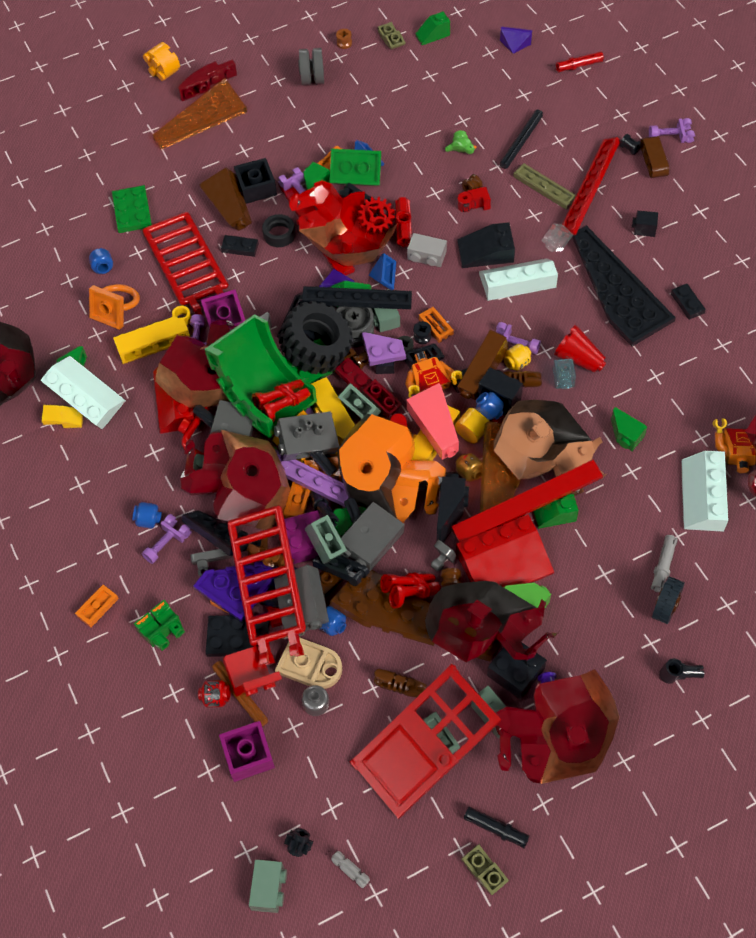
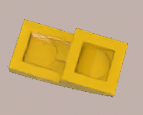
(64, 415)

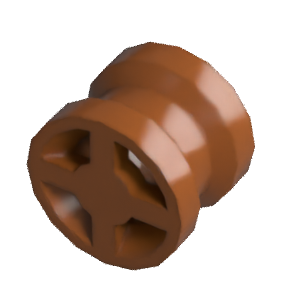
(344, 38)

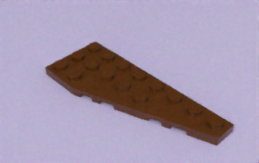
(371, 607)

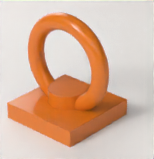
(110, 307)

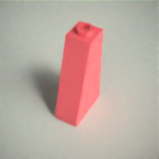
(434, 419)

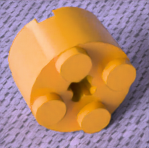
(161, 61)

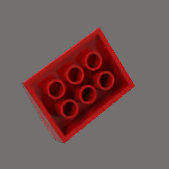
(506, 554)

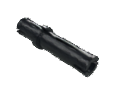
(321, 505)
(499, 828)

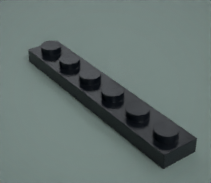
(358, 297)

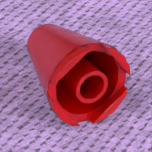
(581, 350)

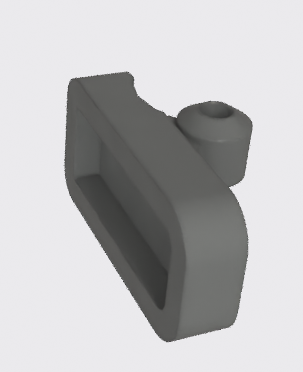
(446, 553)
(201, 559)

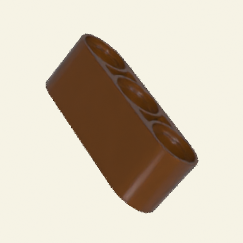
(654, 157)

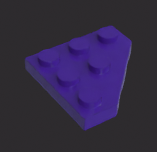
(224, 590)

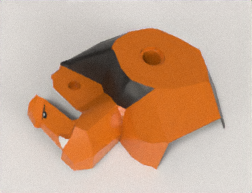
(380, 468)

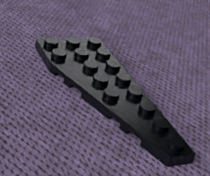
(624, 298)

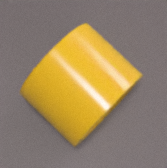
(471, 425)

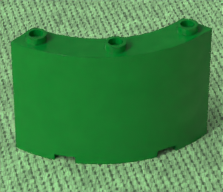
(252, 363)

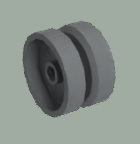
(311, 66)
(359, 320)

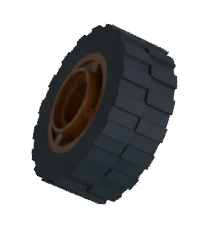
(668, 600)

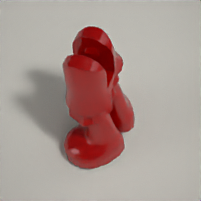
(286, 395)
(408, 585)

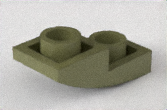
(390, 36)
(484, 869)

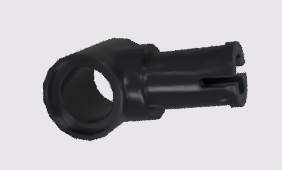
(681, 671)

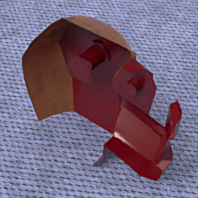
(186, 370)
(241, 473)
(565, 733)

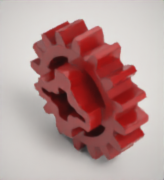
(370, 211)

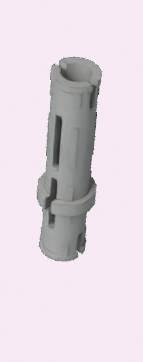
(662, 570)

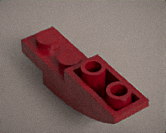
(203, 78)
(369, 388)

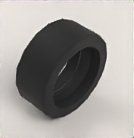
(274, 221)

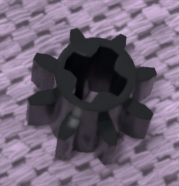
(298, 842)

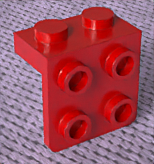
(247, 673)

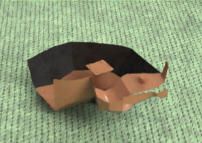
(543, 437)

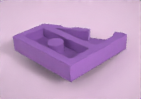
(382, 349)

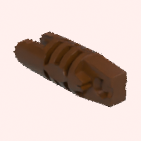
(528, 378)
(398, 683)

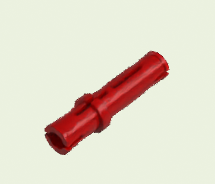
(574, 63)

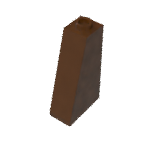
(227, 197)
(489, 355)

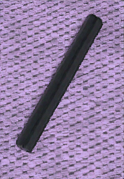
(521, 139)

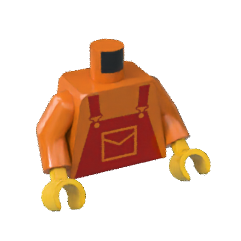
(429, 373)
(736, 446)

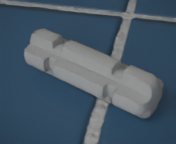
(350, 869)

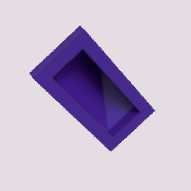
(515, 38)
(334, 278)

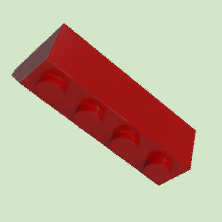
(169, 410)

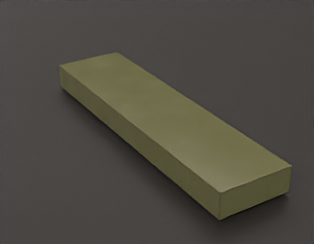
(544, 186)

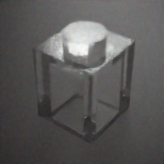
(557, 237)

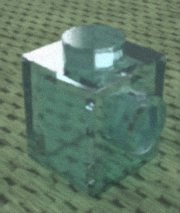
(564, 373)

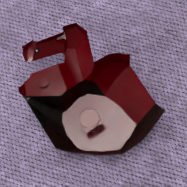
(16, 362)
(491, 612)

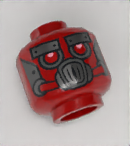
(214, 693)

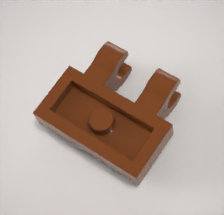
(277, 560)

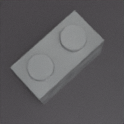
(427, 250)

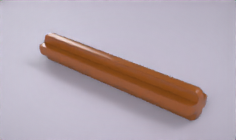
(246, 702)

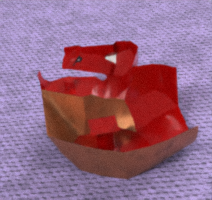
(338, 219)

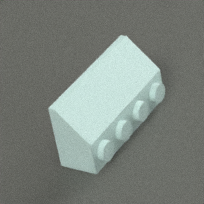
(519, 279)
(83, 391)
(705, 491)

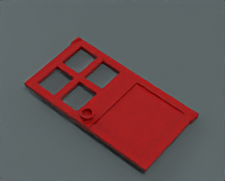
(410, 756)

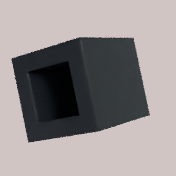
(645, 223)

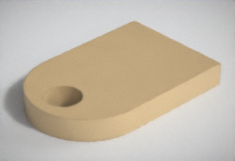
(311, 666)

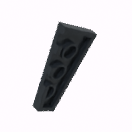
(214, 532)

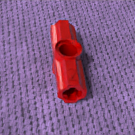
(403, 215)

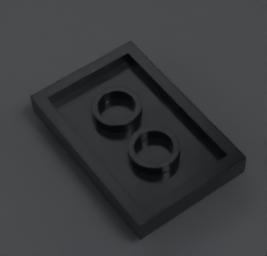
(229, 635)

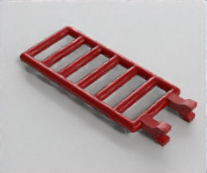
(171, 277)
(292, 633)

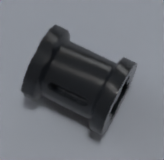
(630, 144)

